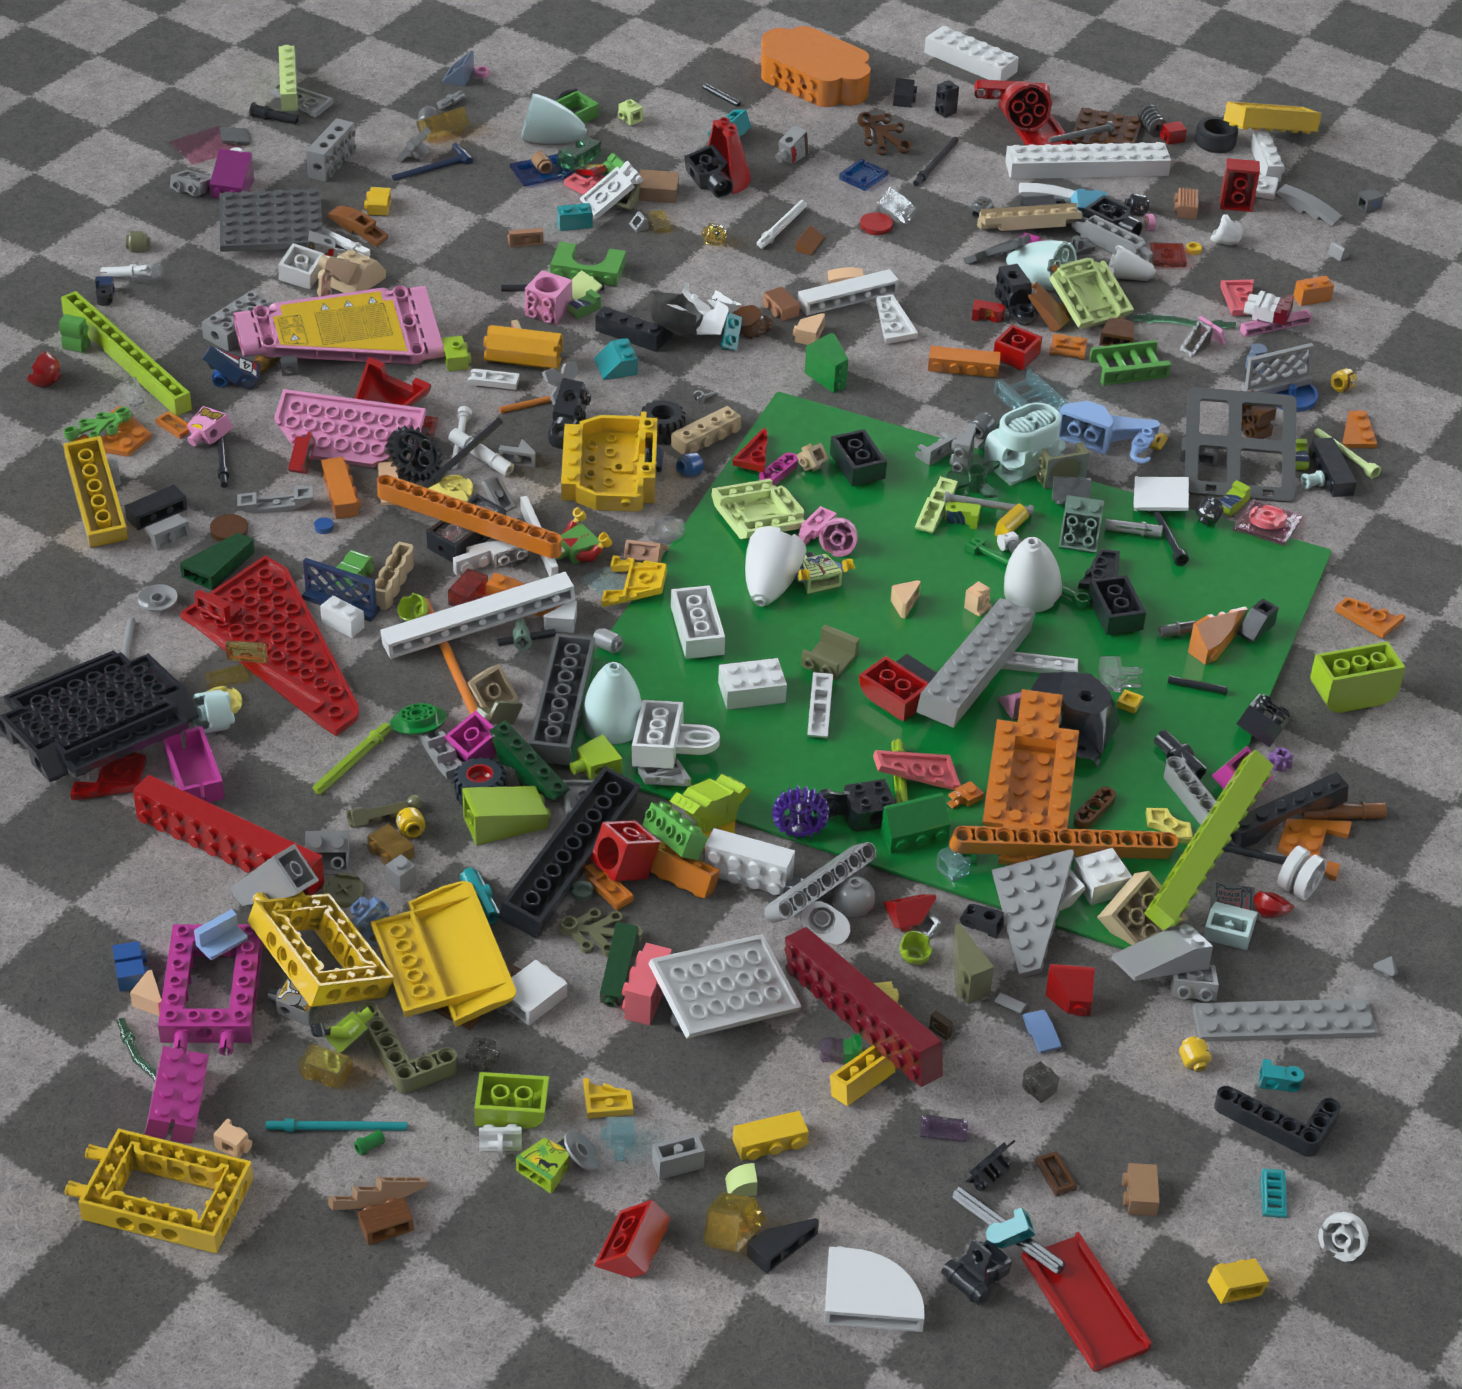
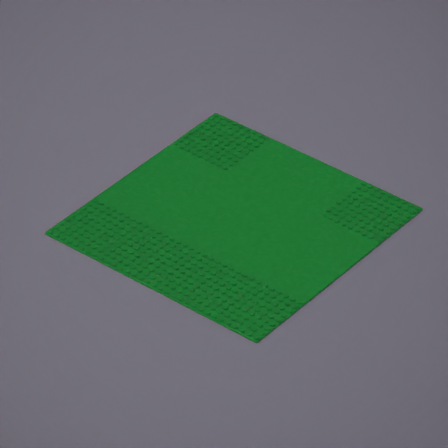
(770, 744)

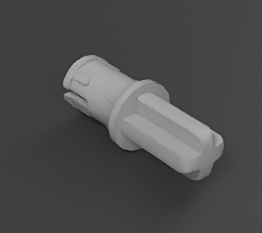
(451, 100)

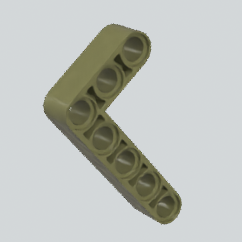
(405, 1073)

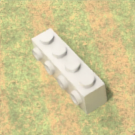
(1267, 154)

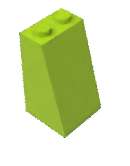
(503, 812)

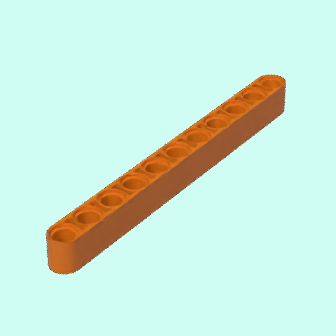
(469, 516)
(1125, 843)

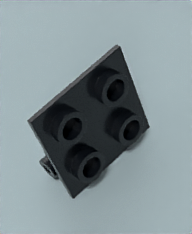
(990, 1168)

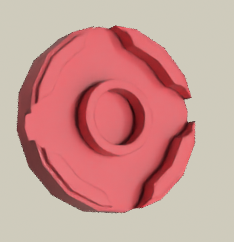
(1268, 517)

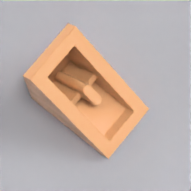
(904, 596)
(146, 994)

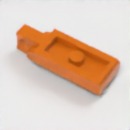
(611, 891)

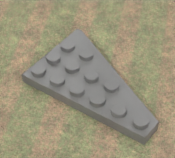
(1031, 903)

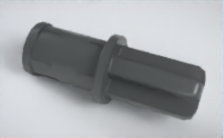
(1175, 629)

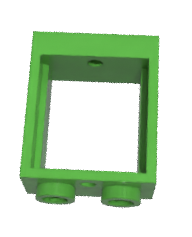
(589, 107)

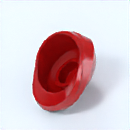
(1271, 905)

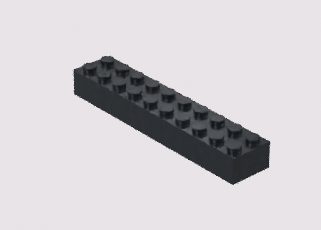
(567, 853)

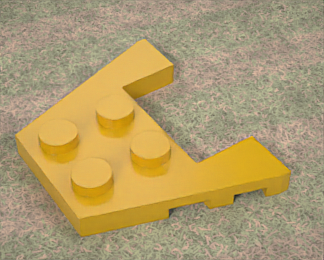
(642, 580)

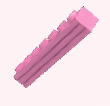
(1258, 327)

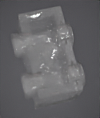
(897, 205)

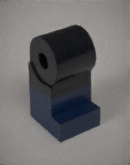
(104, 290)

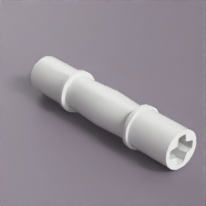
(482, 453)

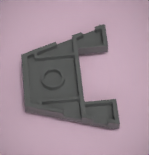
(1000, 249)

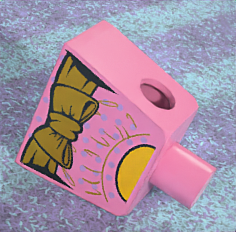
(208, 426)

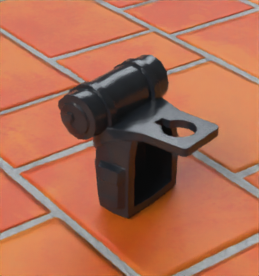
(977, 1270)

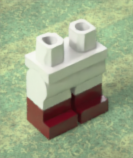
(1269, 308)

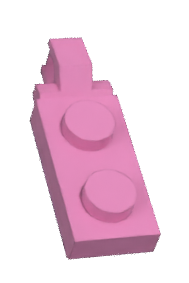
(813, 525)

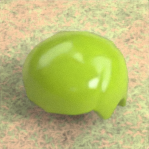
(412, 606)
(917, 944)

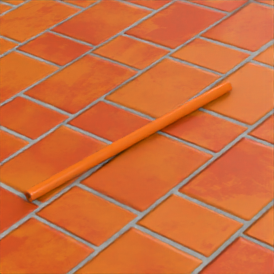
(456, 671)

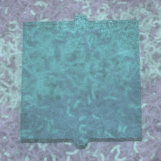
(604, 580)

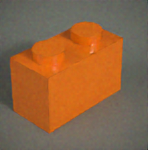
(1313, 290)

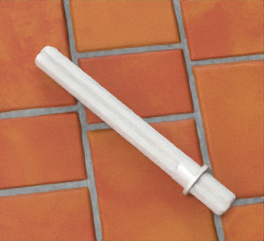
(768, 236)
(346, 243)

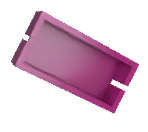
(194, 766)
(177, 1094)

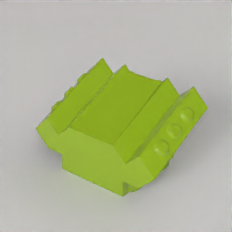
(712, 801)

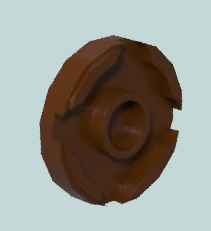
(228, 525)

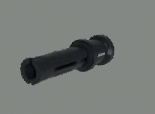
(266, 112)

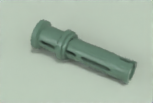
(521, 634)

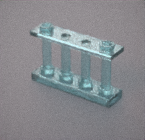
(1013, 400)

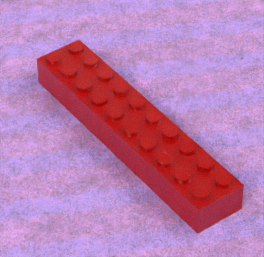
(214, 828)

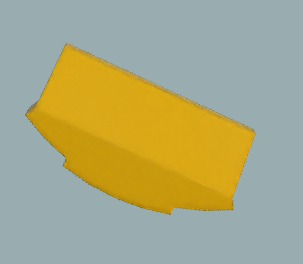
(1162, 440)

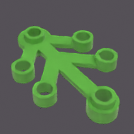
(99, 424)

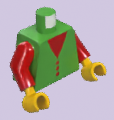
(580, 543)

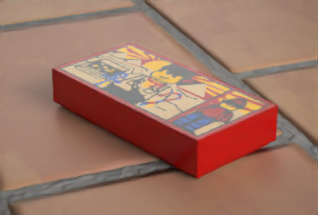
(591, 169)

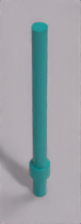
(290, 1125)

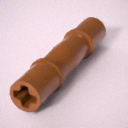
(1348, 811)

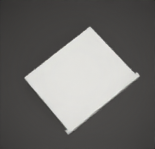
(1161, 493)

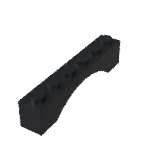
(1321, 794)

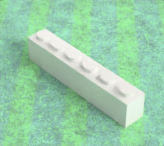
(848, 292)

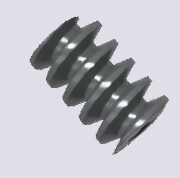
(1151, 120)

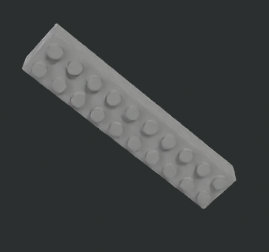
(975, 662)

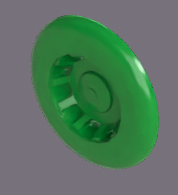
(418, 719)

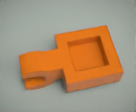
(967, 794)

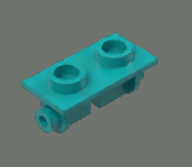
(732, 331)

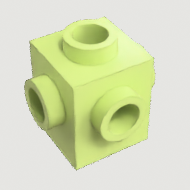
(630, 112)

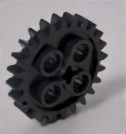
(413, 453)

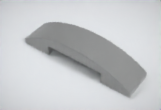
(281, 503)

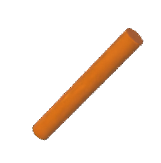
(526, 404)

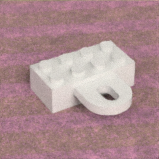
(663, 735)

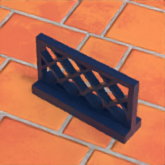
(323, 593)

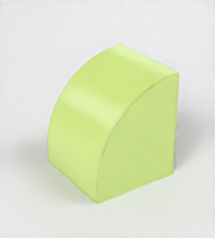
(742, 1180)

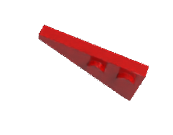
(754, 453)

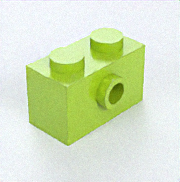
(456, 353)

